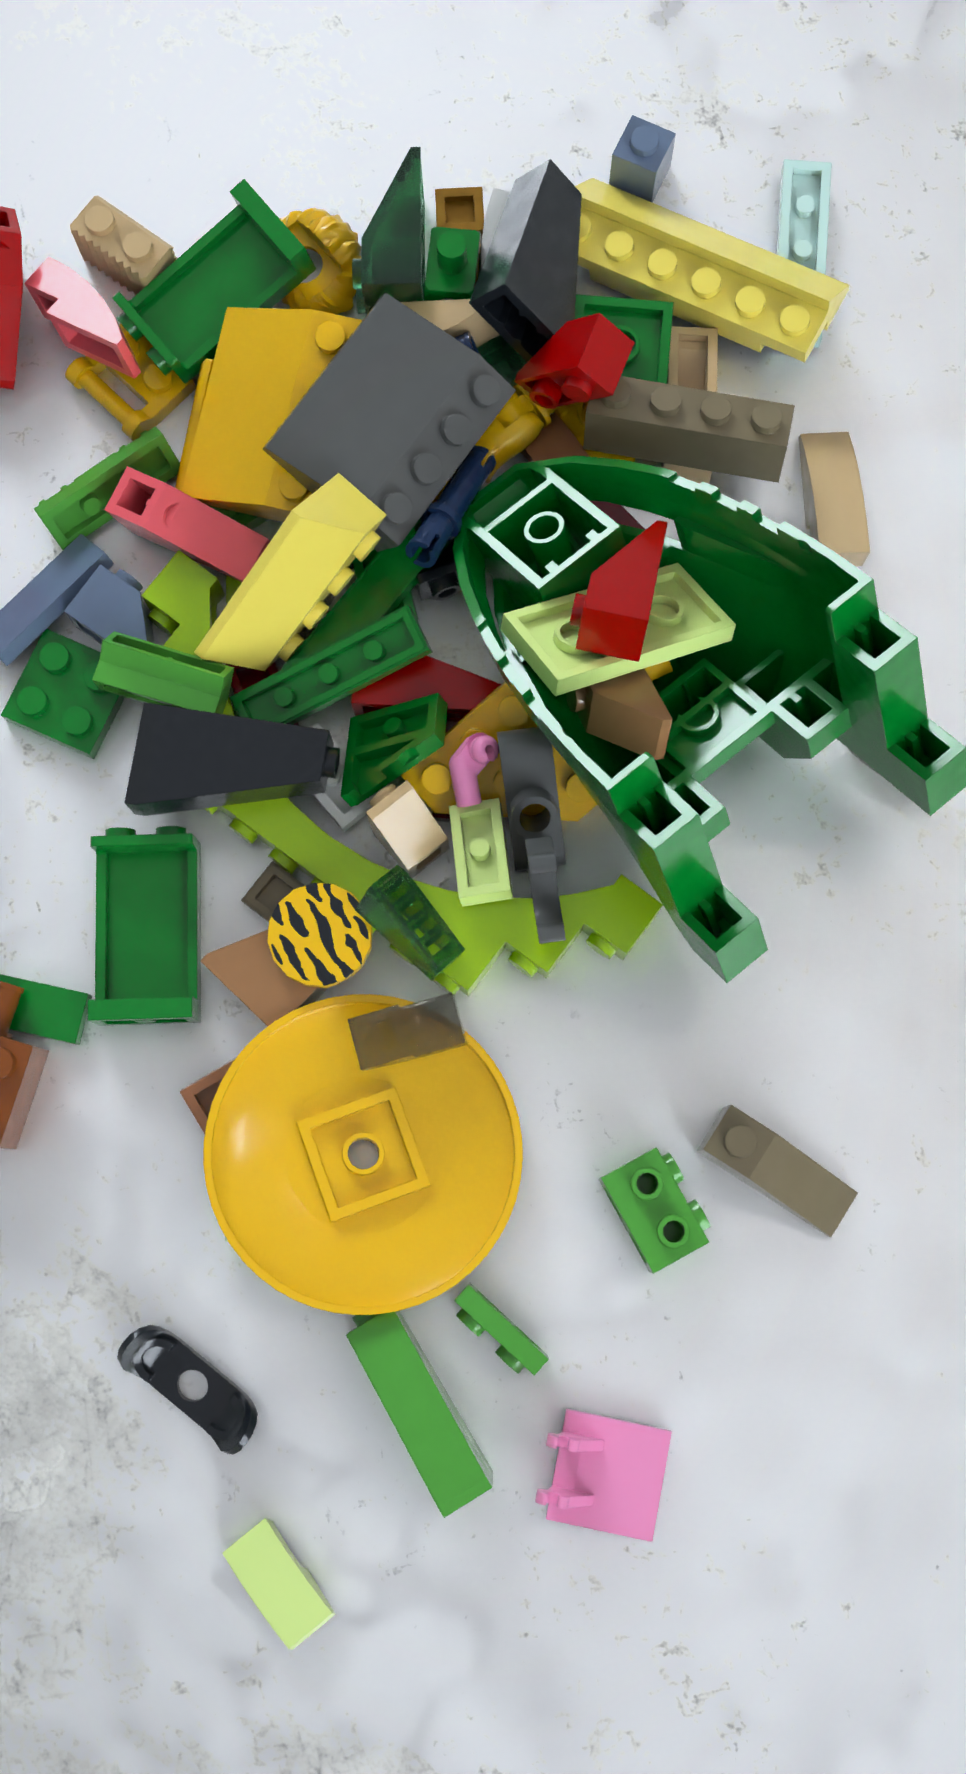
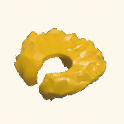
(337, 246)

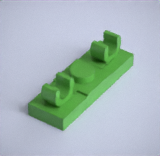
(82, 503)

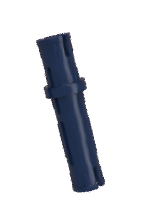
(443, 517)

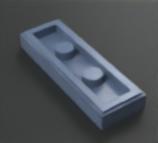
(47, 596)

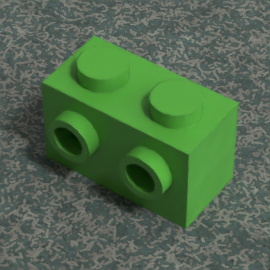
(655, 1209)

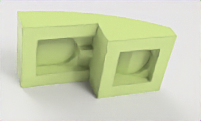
(278, 1584)

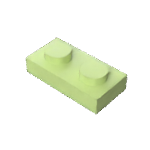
(480, 853)

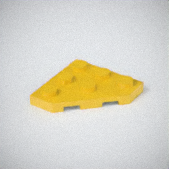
(494, 714)

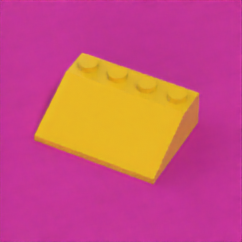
(256, 380)

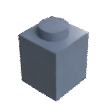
(642, 158)

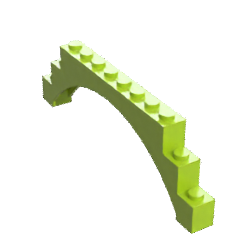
(614, 916)

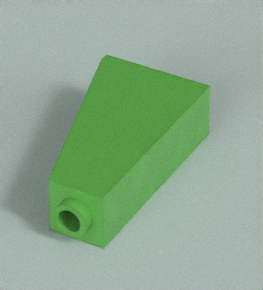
(421, 1410)

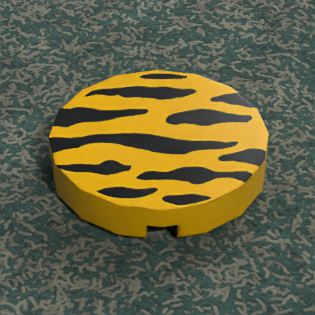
(319, 935)

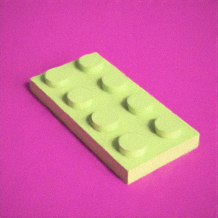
(679, 624)

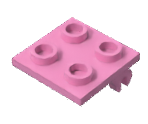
(607, 1474)

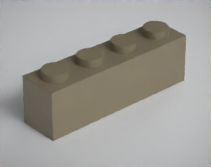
(690, 428)

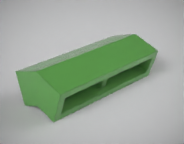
(161, 675)

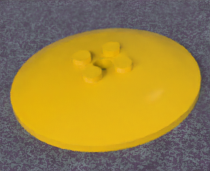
(345, 1232)

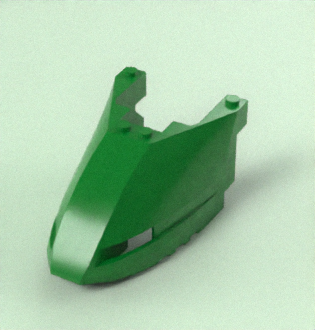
(801, 669)

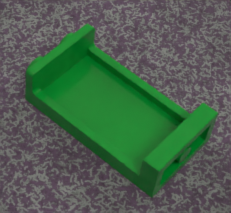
(238, 263)
(147, 927)

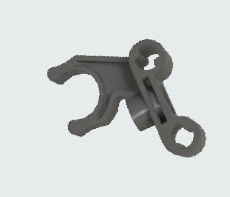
(537, 838)

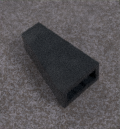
(532, 261)
(217, 760)

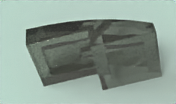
(407, 1032)

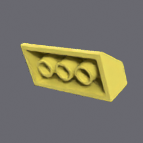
(294, 577)

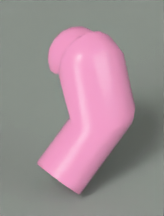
(467, 764)

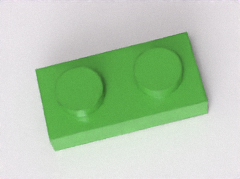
(516, 1347)

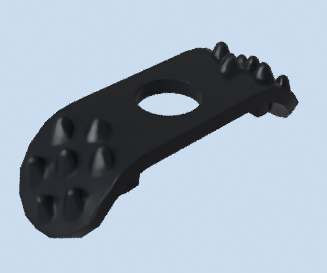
(161, 1360)

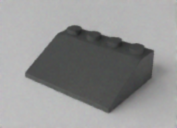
(392, 415)

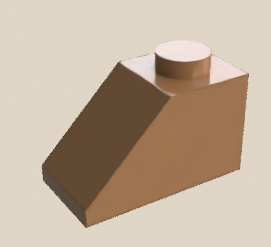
(624, 713)

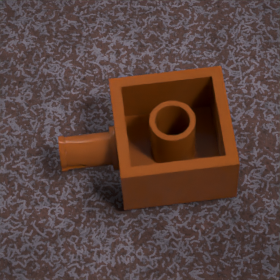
(19, 1071)

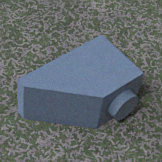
(111, 604)

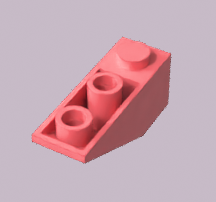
(184, 524)

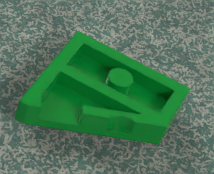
(390, 743)

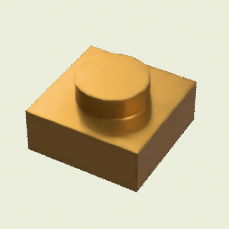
(460, 208)

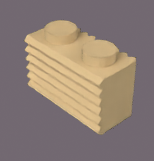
(120, 245)

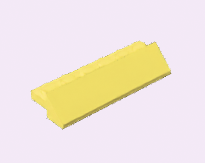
(705, 272)

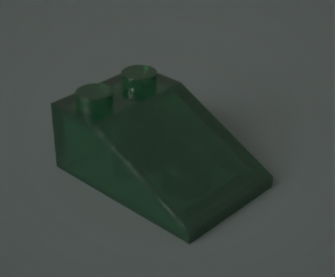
(394, 241)

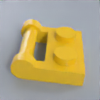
(151, 386)

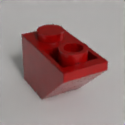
(577, 363)

